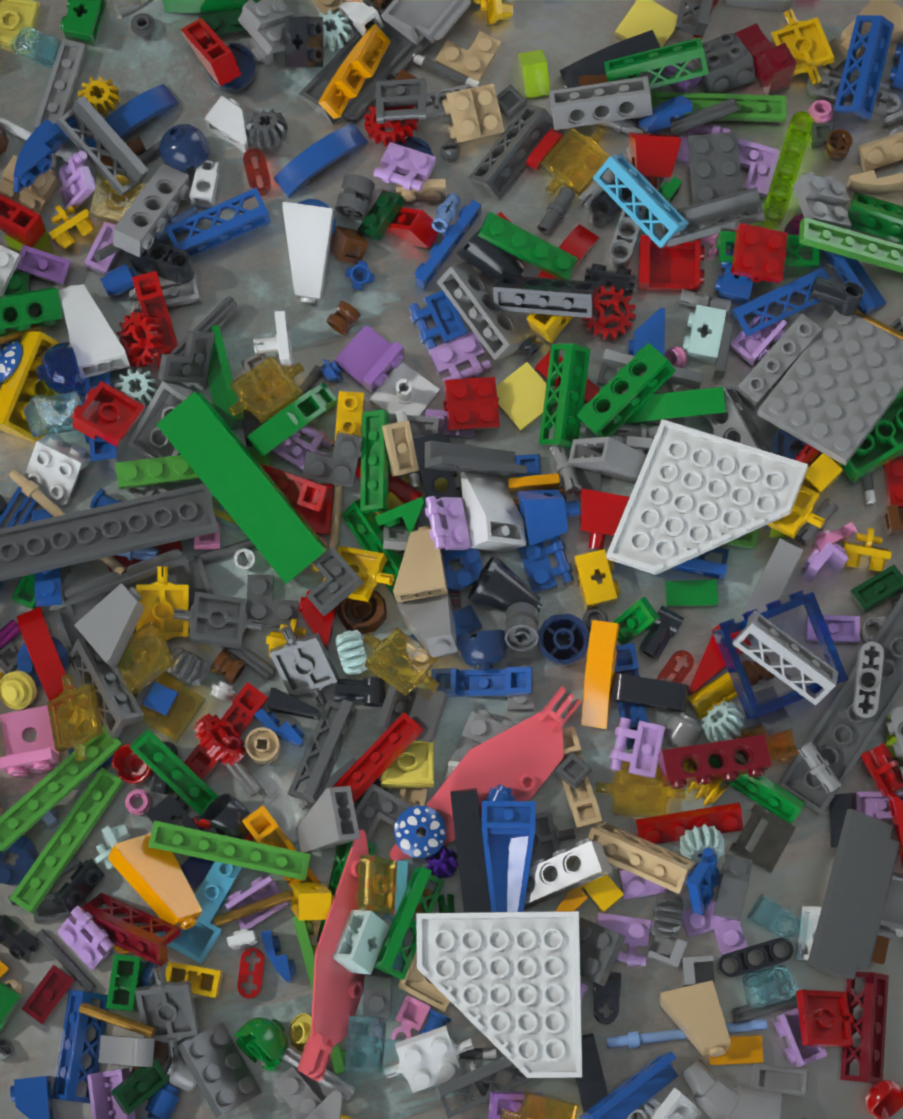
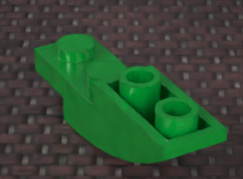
(292, 419)

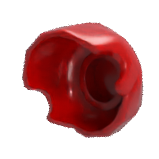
(130, 766)
(884, 1099)

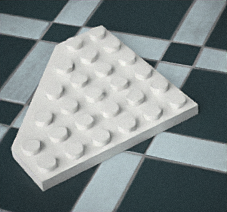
(699, 496)
(512, 980)

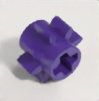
(442, 863)

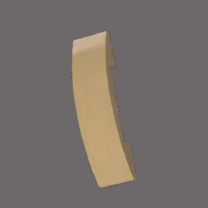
(869, 184)
(582, 799)

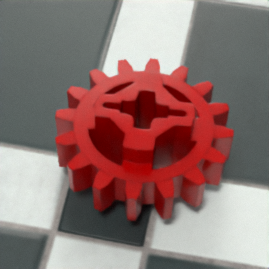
(392, 130)
(616, 319)
(140, 338)
(220, 739)

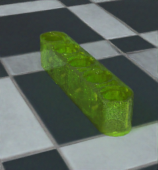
(790, 160)

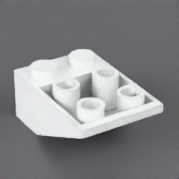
(491, 513)

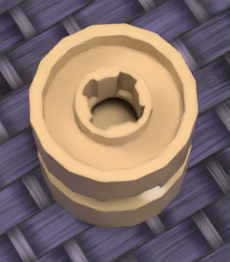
(263, 746)

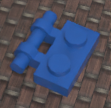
(445, 316)
(538, 567)
(702, 881)

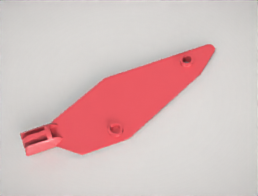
(515, 759)
(334, 987)

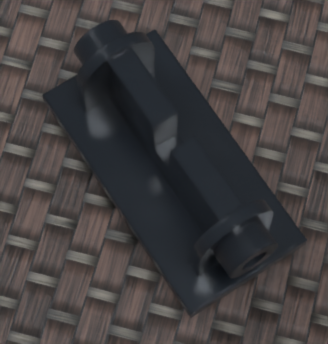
(619, 278)
(83, 882)
(19, 945)

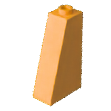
(157, 880)

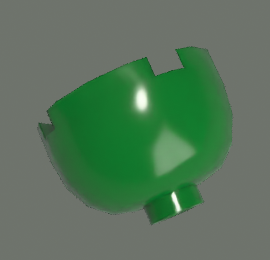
(263, 1040)

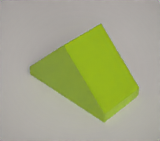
(534, 74)

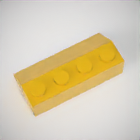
(23, 386)

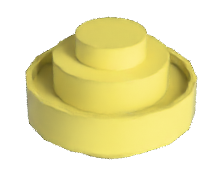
(17, 689)
(300, 1031)

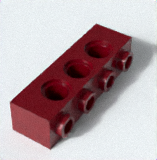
(752, 748)

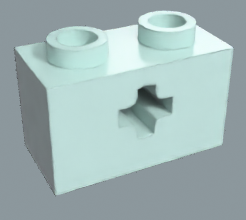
(710, 321)
(360, 941)

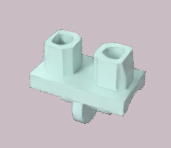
(111, 837)

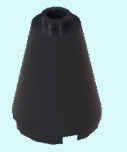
(490, 258)
(501, 587)

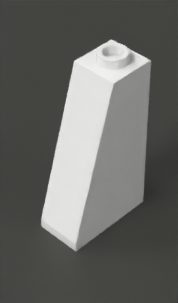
(308, 242)
(90, 334)

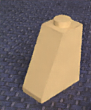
(886, 8)
(421, 569)
(698, 1016)

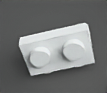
(56, 467)

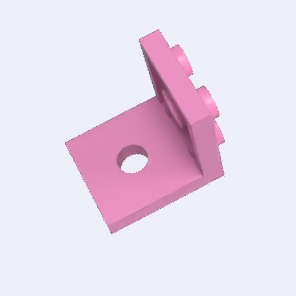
(24, 756)

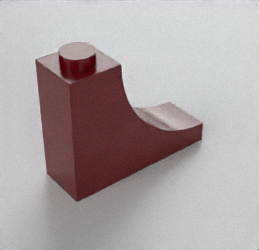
(772, 64)

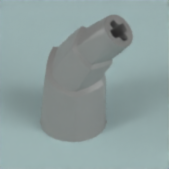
(724, 1101)

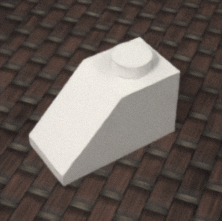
(228, 123)

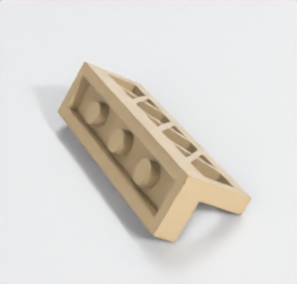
(643, 857)

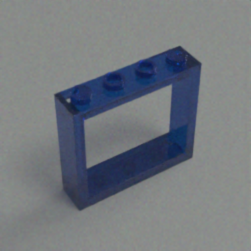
(735, 668)

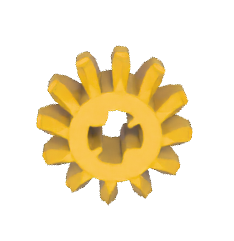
(101, 88)

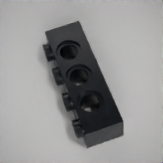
(429, 476)

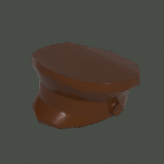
(363, 615)

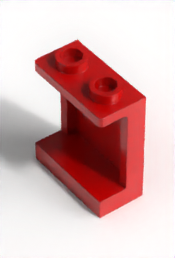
(670, 267)

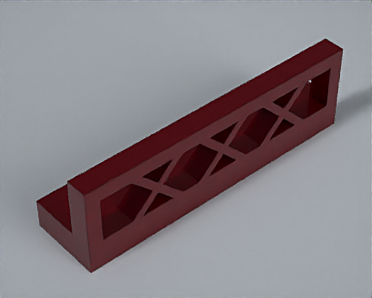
(128, 936)
(873, 1030)

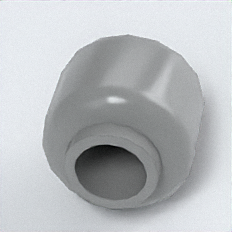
(682, 730)
(180, 1074)

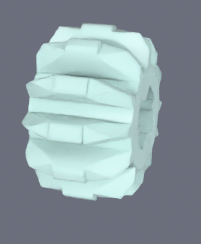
(341, 27)
(138, 379)
(352, 652)
(724, 722)
(698, 839)

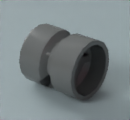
(354, 198)
(521, 626)

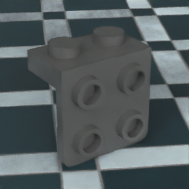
(728, 64)
(420, 704)

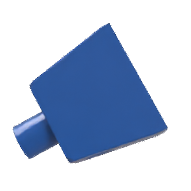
(545, 514)

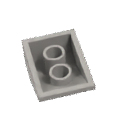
(147, 436)

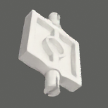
(429, 1059)

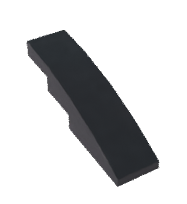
(594, 63)

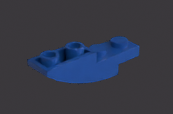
(37, 152)

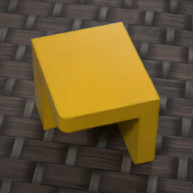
(603, 892)

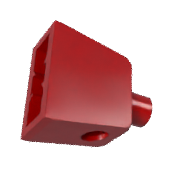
(653, 154)
(600, 515)

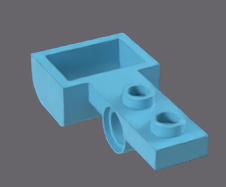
(202, 938)

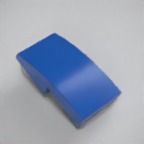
(661, 114)
(285, 732)
(281, 963)

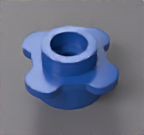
(358, 282)
(331, 370)

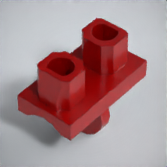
(883, 769)

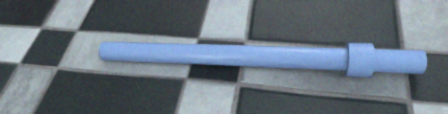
(634, 1039)

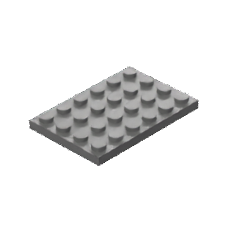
(838, 386)

